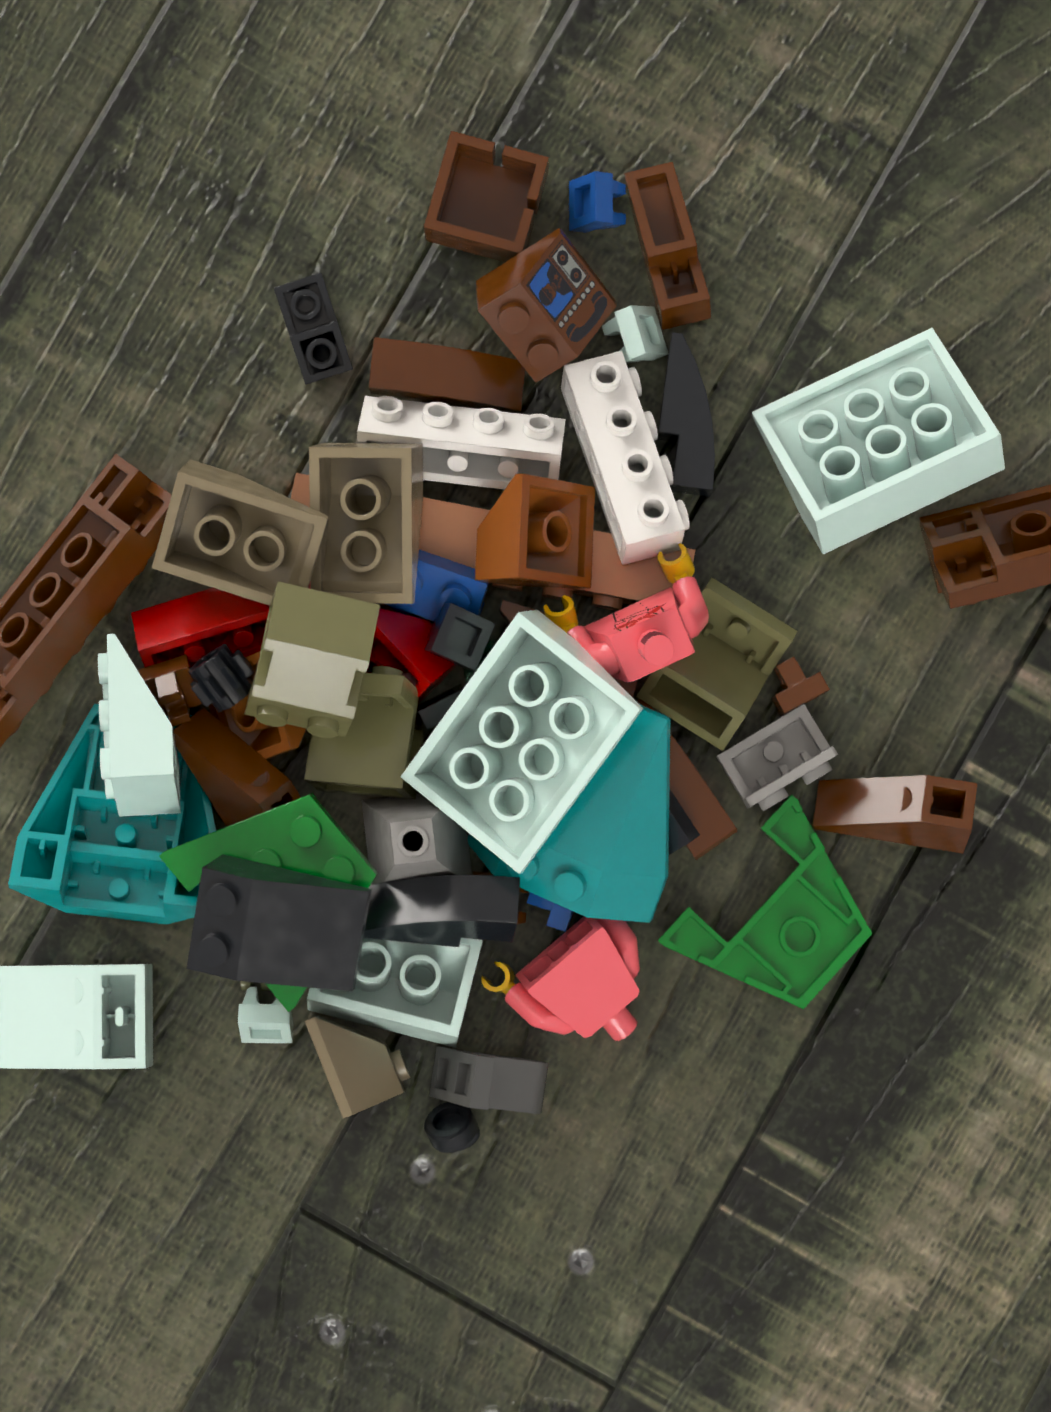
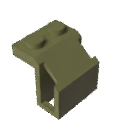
(312, 660)
(727, 670)
(377, 743)

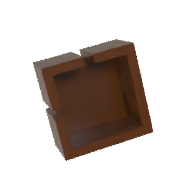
(482, 204)

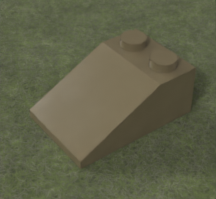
(373, 519)
(237, 534)

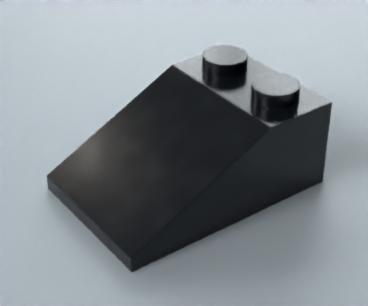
(277, 926)

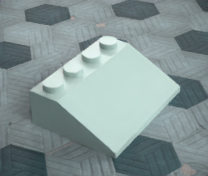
(880, 440)
(523, 739)

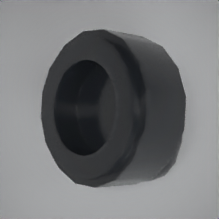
(451, 1128)

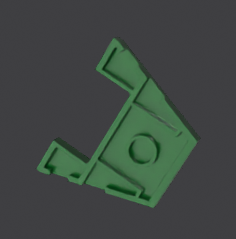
(291, 837)
(796, 934)

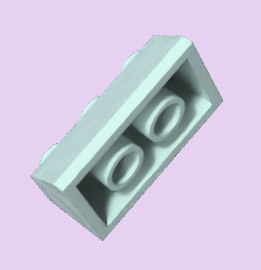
(407, 989)

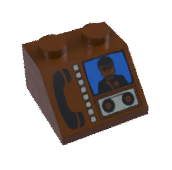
(545, 304)

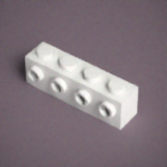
(467, 443)
(623, 457)

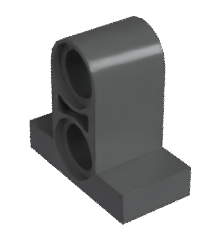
(488, 1080)

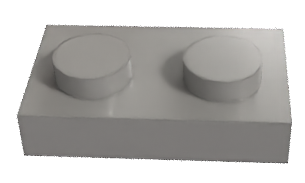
(776, 757)

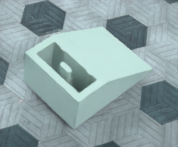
(138, 740)
(76, 1016)

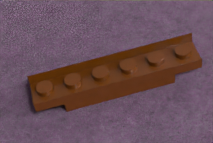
(990, 547)
(75, 583)

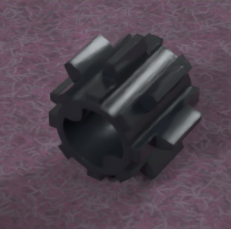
(221, 678)

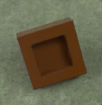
(171, 687)
(796, 687)

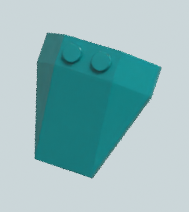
(614, 840)
(100, 864)

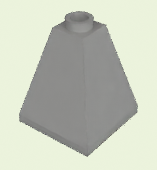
(391, 819)

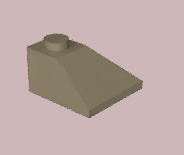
(357, 1065)

